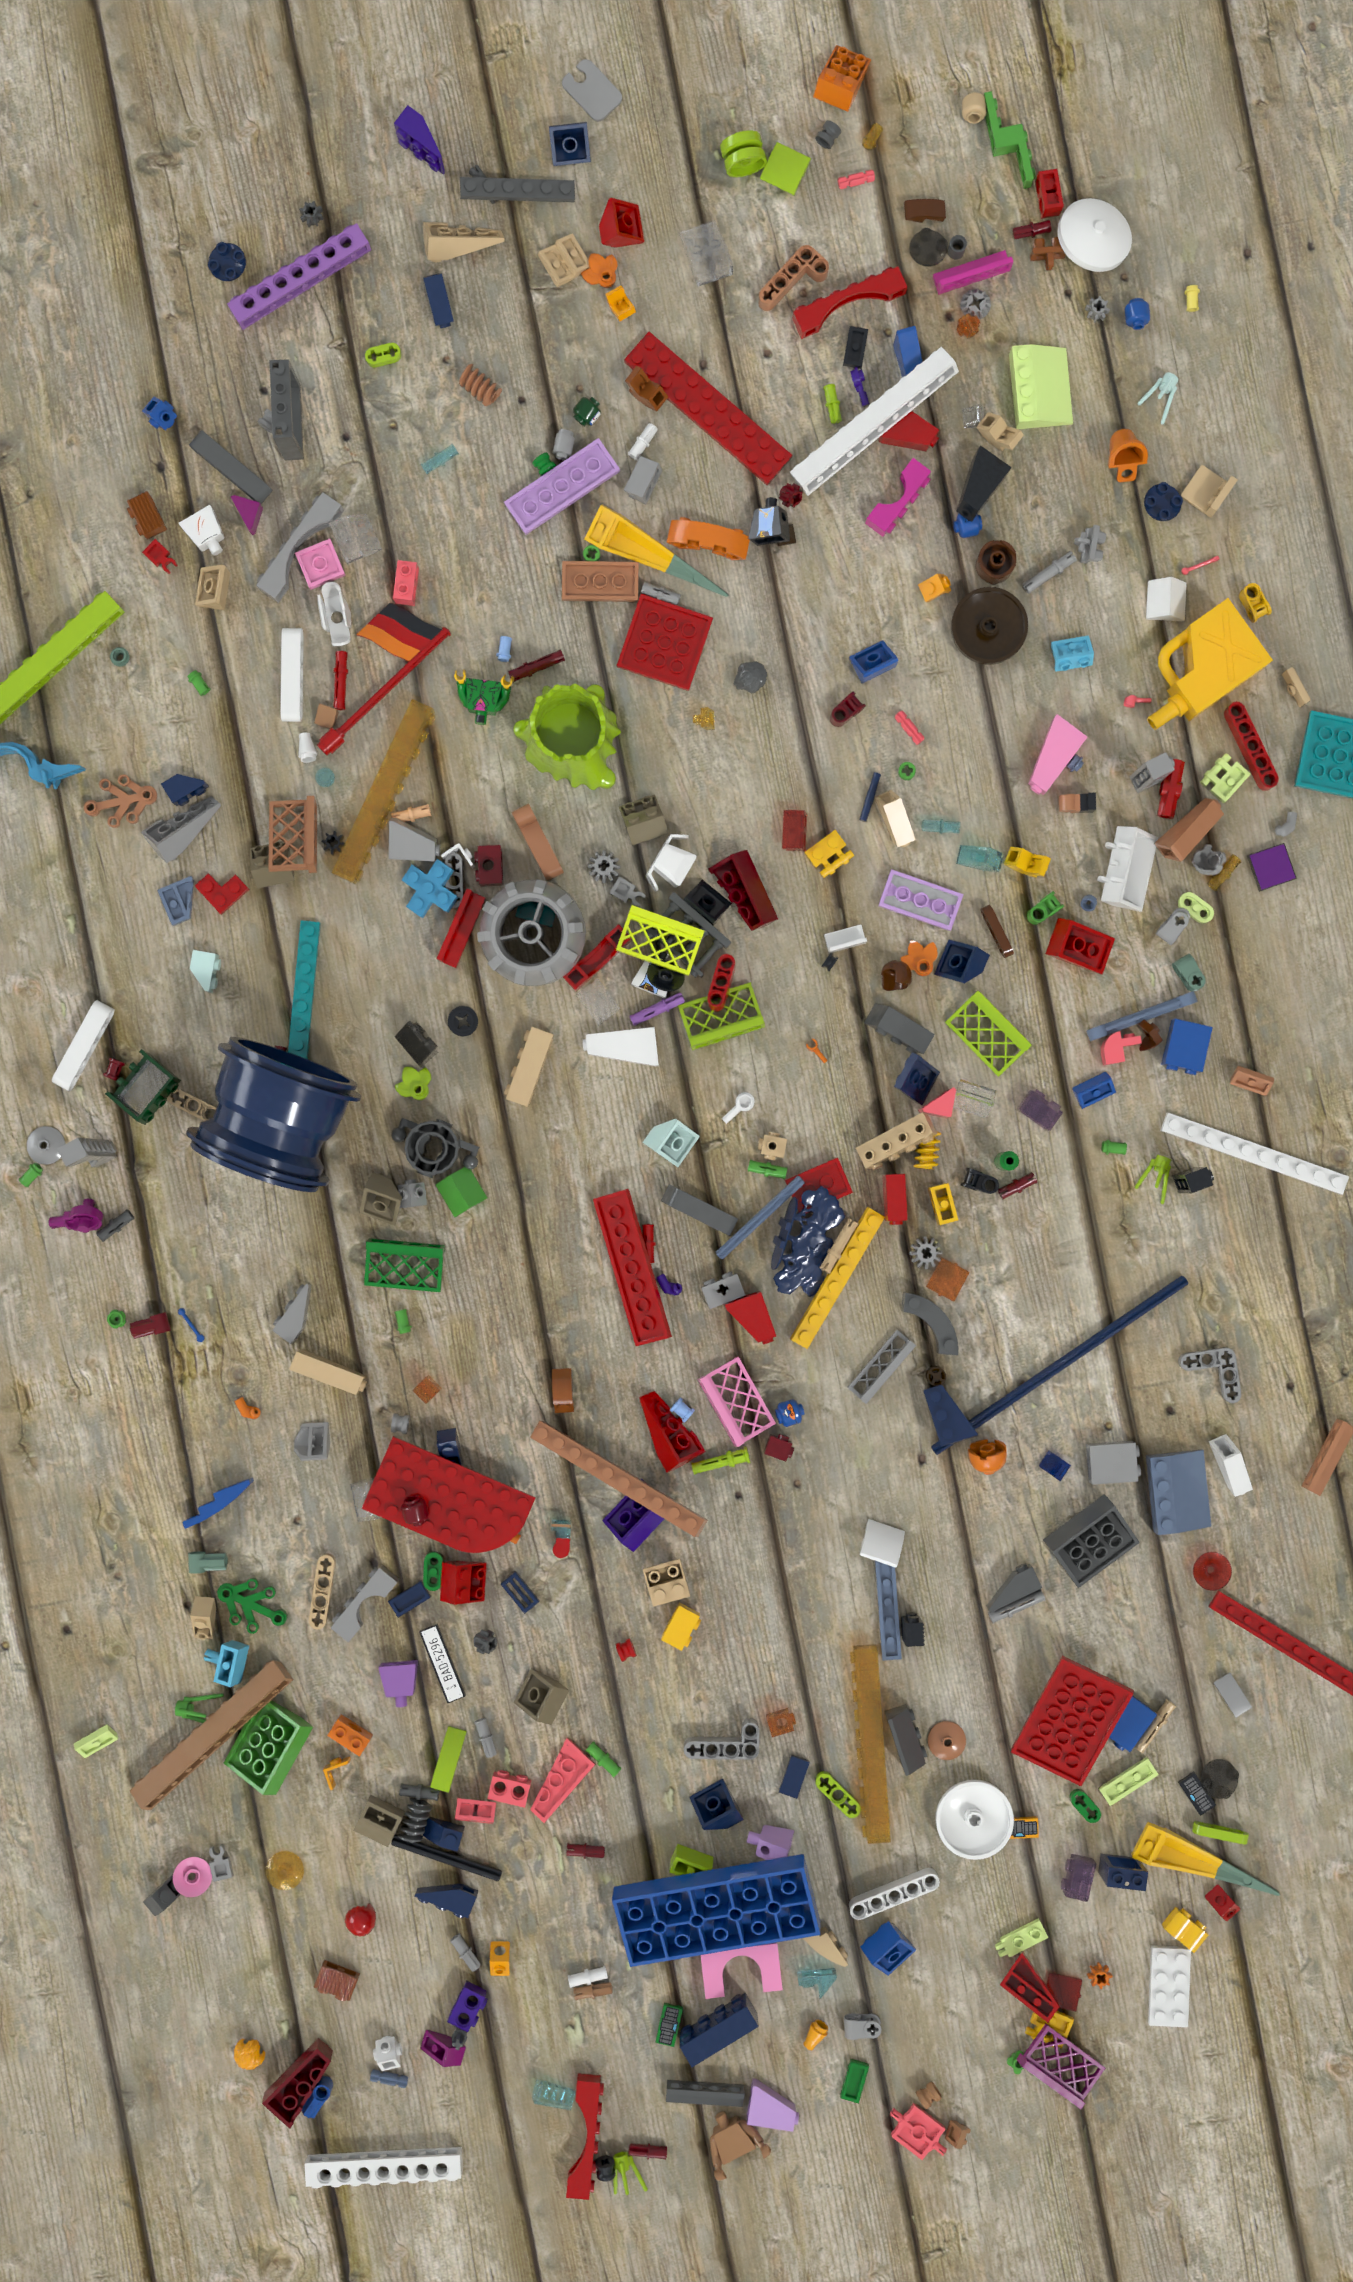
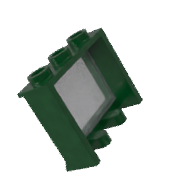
(144, 1088)

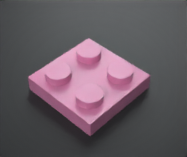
(320, 564)

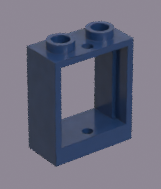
(1118, 1869)

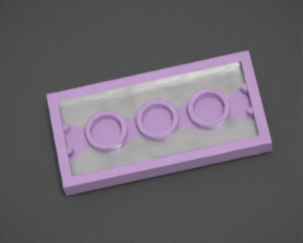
(920, 900)

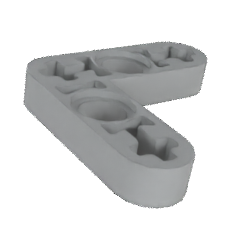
(1216, 1361)

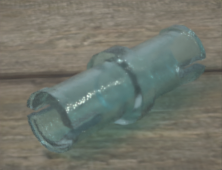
(439, 459)

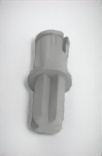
(485, 1737)
(465, 1952)

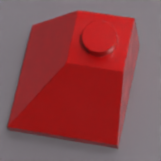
(621, 224)

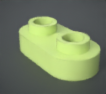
(1196, 905)

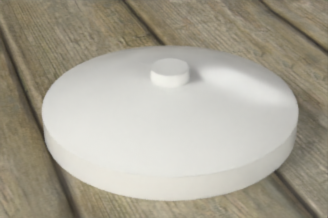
(1094, 235)
(974, 1819)

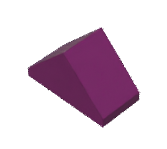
(249, 511)

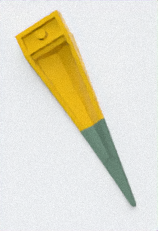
(622, 537)
(1169, 1850)

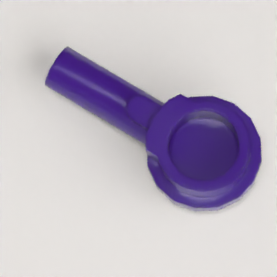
(858, 377)

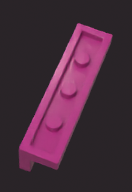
(972, 272)

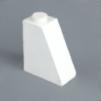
(1231, 1465)

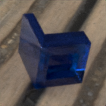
(1054, 1465)

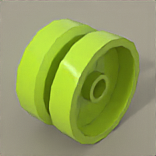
(743, 153)

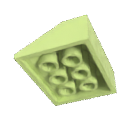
(1040, 386)

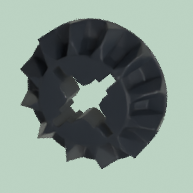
(472, 1020)

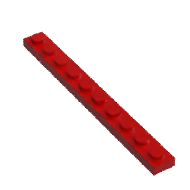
(1283, 1641)

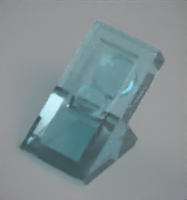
(822, 1977)

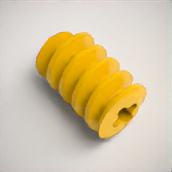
(927, 1154)

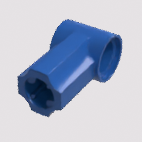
(317, 2097)

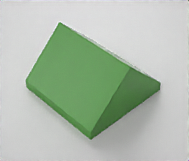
(461, 1191)

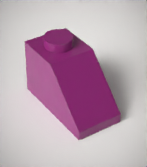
(441, 2050)

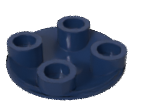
(227, 261)
(1163, 502)

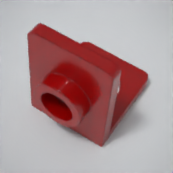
(1222, 1902)

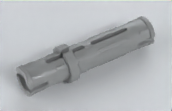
(1055, 568)
(1037, 1597)

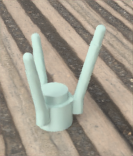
(1167, 384)

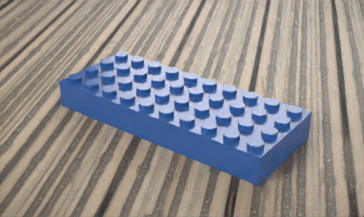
(716, 1910)

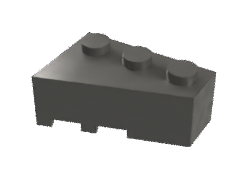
(899, 1028)

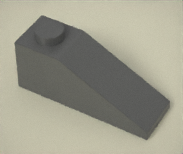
(1018, 1585)

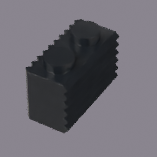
(912, 1630)

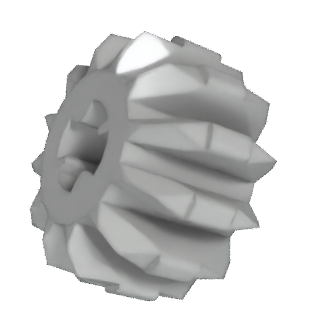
(599, 862)
(932, 1250)

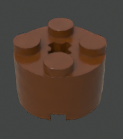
(991, 552)

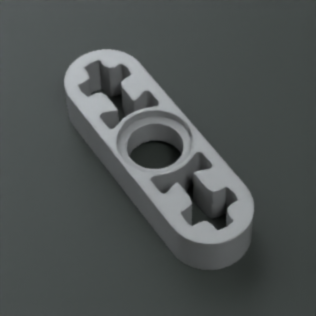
(459, 866)

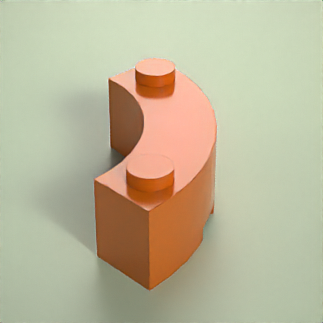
(698, 535)

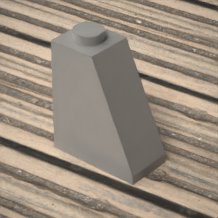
(411, 843)

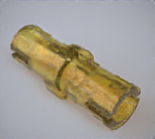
(1218, 879)

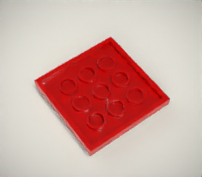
(664, 642)

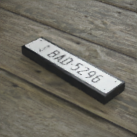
(442, 1663)

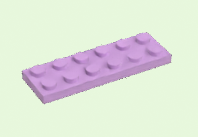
(562, 486)

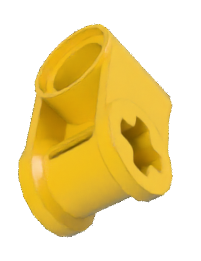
(1256, 603)

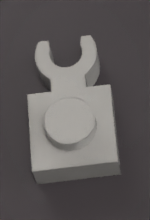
(625, 890)
(220, 1866)

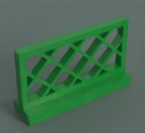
(404, 1248)

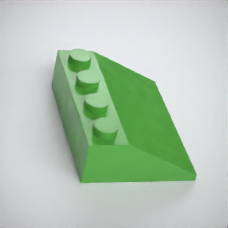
(268, 1747)

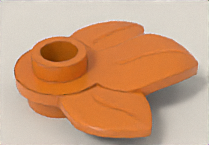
(600, 267)
(919, 955)

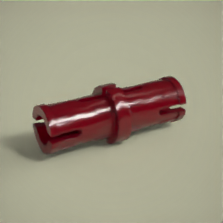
(1017, 1186)

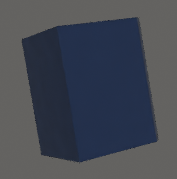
(569, 144)

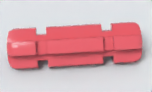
(856, 179)
(909, 727)

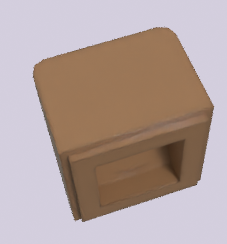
(326, 716)

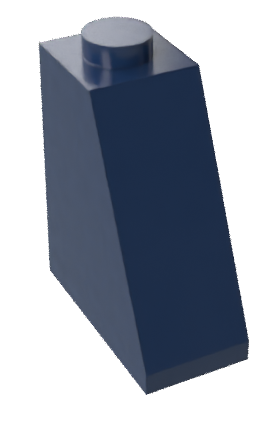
(438, 300)

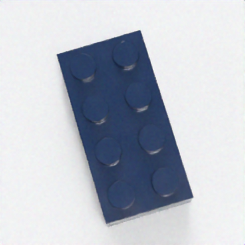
(718, 2029)

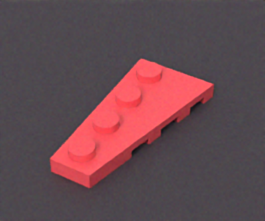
(562, 1779)

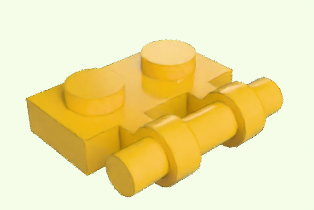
(826, 848)
(1060, 2022)

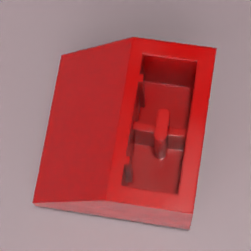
(463, 1582)

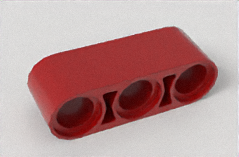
(725, 974)

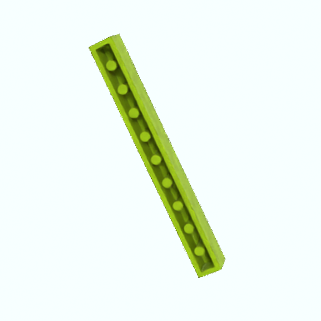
(57, 652)

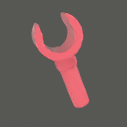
(1130, 701)

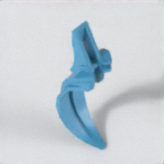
(41, 772)

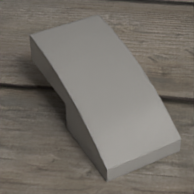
(1232, 1695)

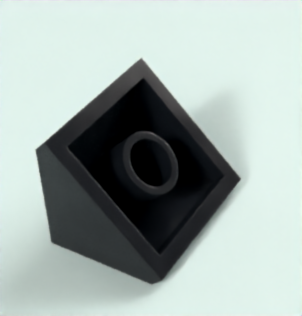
(707, 902)

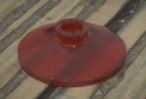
(1219, 1577)

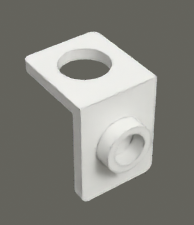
(466, 853)

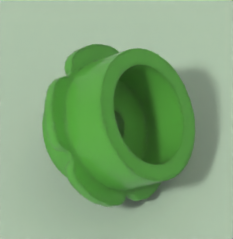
(121, 1319)

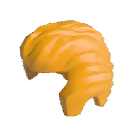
(248, 2055)

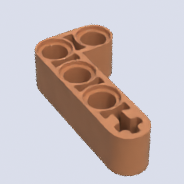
(789, 280)
(537, 842)

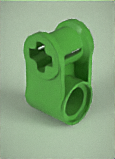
(1047, 907)

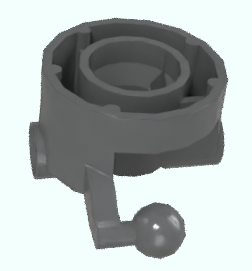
(419, 1138)

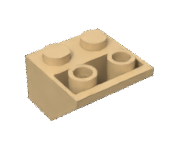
(666, 1582)

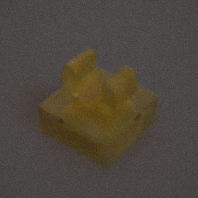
(706, 719)

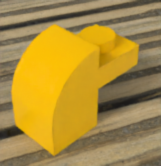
(1026, 862)

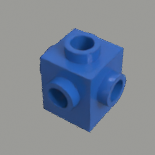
(159, 413)

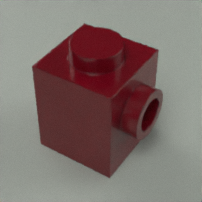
(779, 1447)

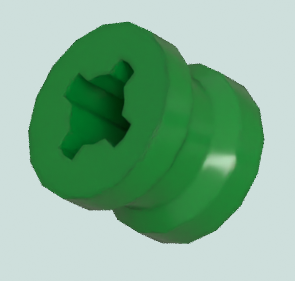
(543, 463)

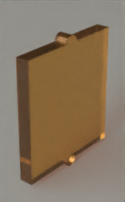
(947, 1279)

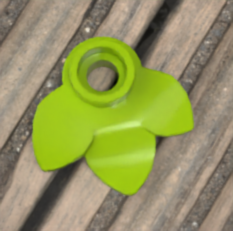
(412, 1080)

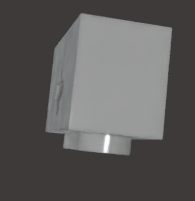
(716, 1298)

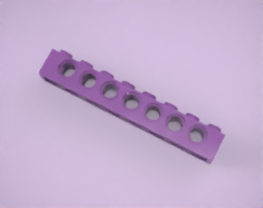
(309, 278)

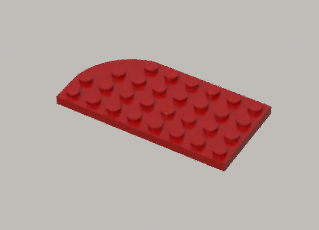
(463, 1505)

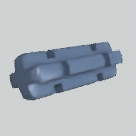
(389, 2078)

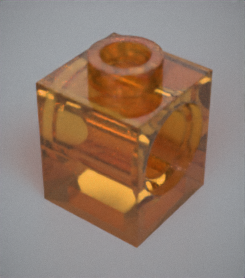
(426, 1389)
(777, 1730)

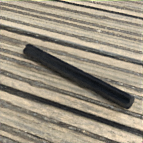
(448, 1858)

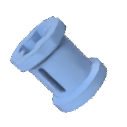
(682, 1410)

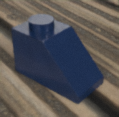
(444, 1833)

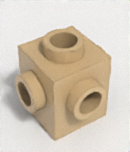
(780, 1146)

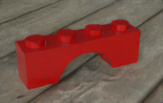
(596, 959)

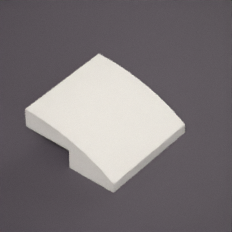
(882, 1543)

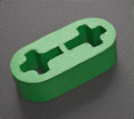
(1082, 1808)

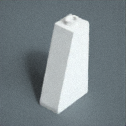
(626, 1045)

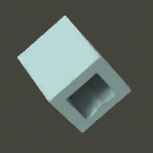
(204, 967)

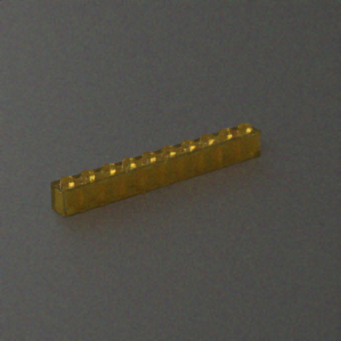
(383, 792)
(871, 1744)

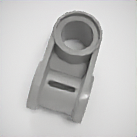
(1172, 928)
(858, 2026)

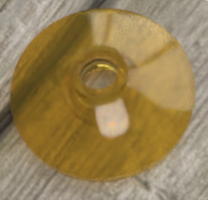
(291, 1864)

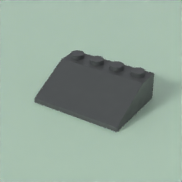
(1091, 1540)

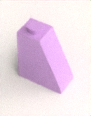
(770, 2109)

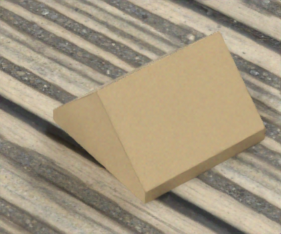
(213, 587)

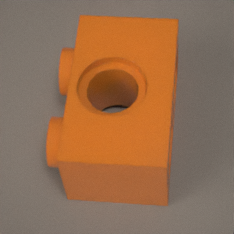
(350, 1735)

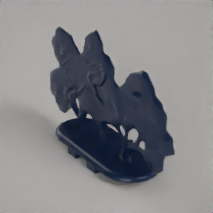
(810, 1246)

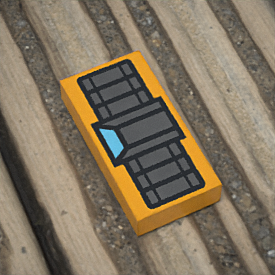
(1025, 1828)

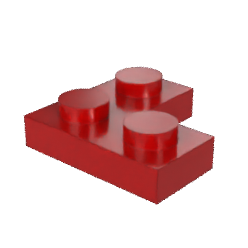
(221, 897)

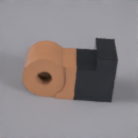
(1077, 803)

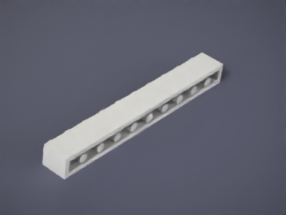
(874, 421)

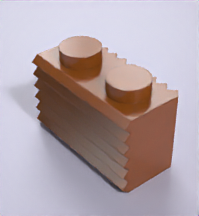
(147, 515)
(336, 1981)

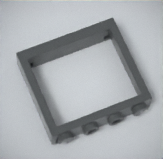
(286, 409)

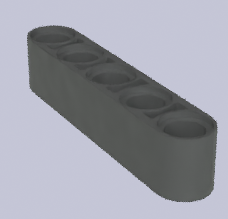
(230, 467)

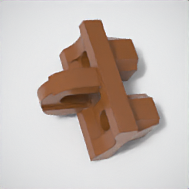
(1048, 254)

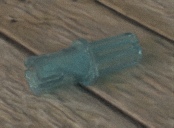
(941, 826)

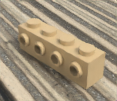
(896, 1141)

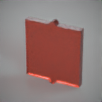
(1065, 1990)

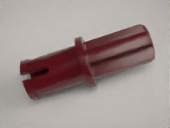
(1032, 229)
(585, 1851)
(648, 2151)

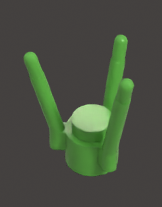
(186, 1709)

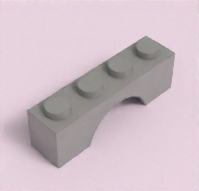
(349, 1621)

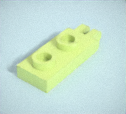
(1021, 1939)

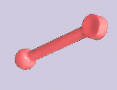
(1185, 571)

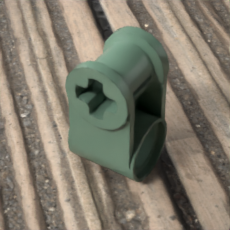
(1188, 971)

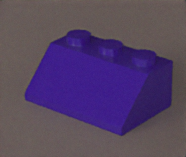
(631, 1522)

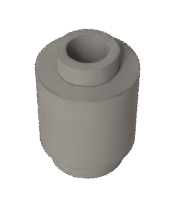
(563, 444)

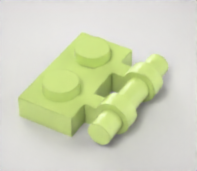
(1229, 782)

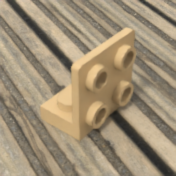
(1207, 490)

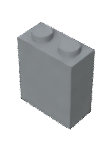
(1112, 1462)

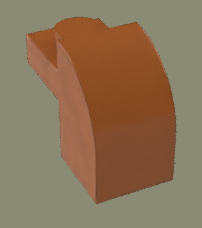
(645, 390)
(562, 1390)

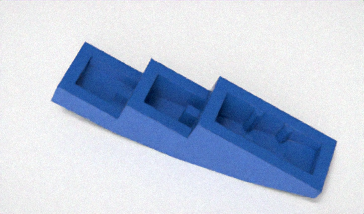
(222, 1499)

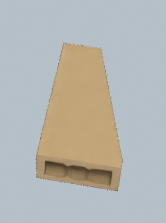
(328, 1372)

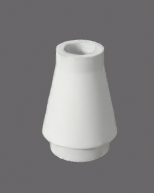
(306, 748)

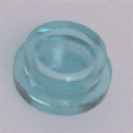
(325, 777)

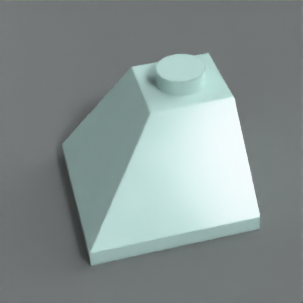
(671, 1140)

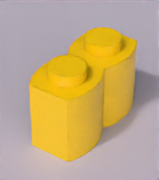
(1185, 1929)

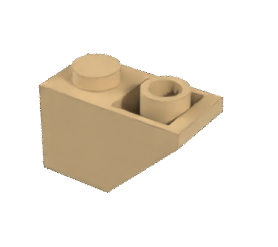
(203, 1617)

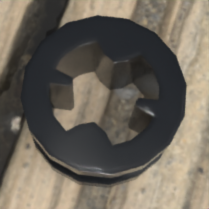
(829, 962)

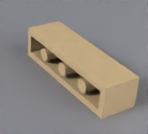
(529, 1067)

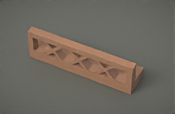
(1328, 1457)

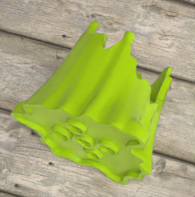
(571, 735)

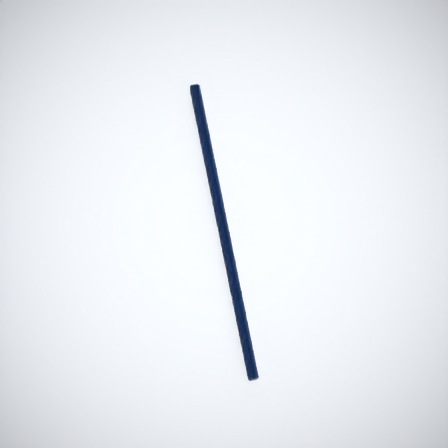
(1072, 1356)

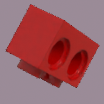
(1049, 193)

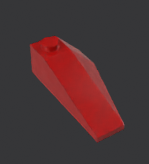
(670, 1437)

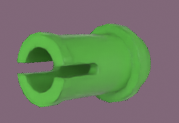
(198, 682)
(1113, 1147)
(31, 1174)
(402, 1321)

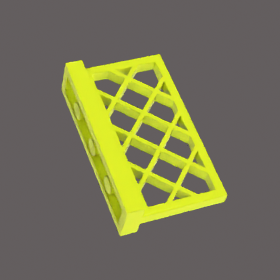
(661, 924)

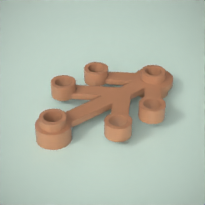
(123, 801)

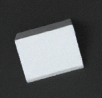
(1166, 599)

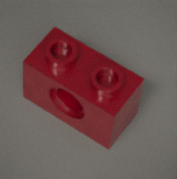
(494, 876)

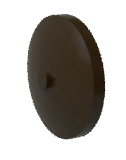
(989, 625)

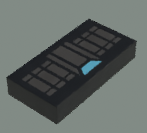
(1194, 1791)

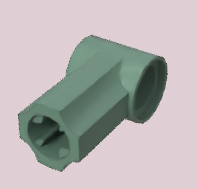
(201, 1562)

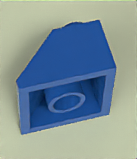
(887, 1948)

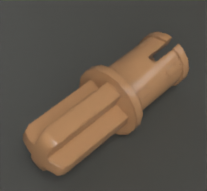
(593, 1990)

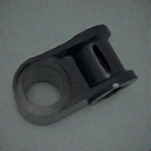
(978, 1181)

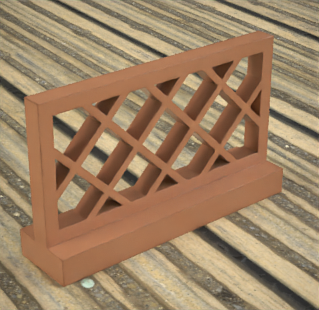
(309, 839)

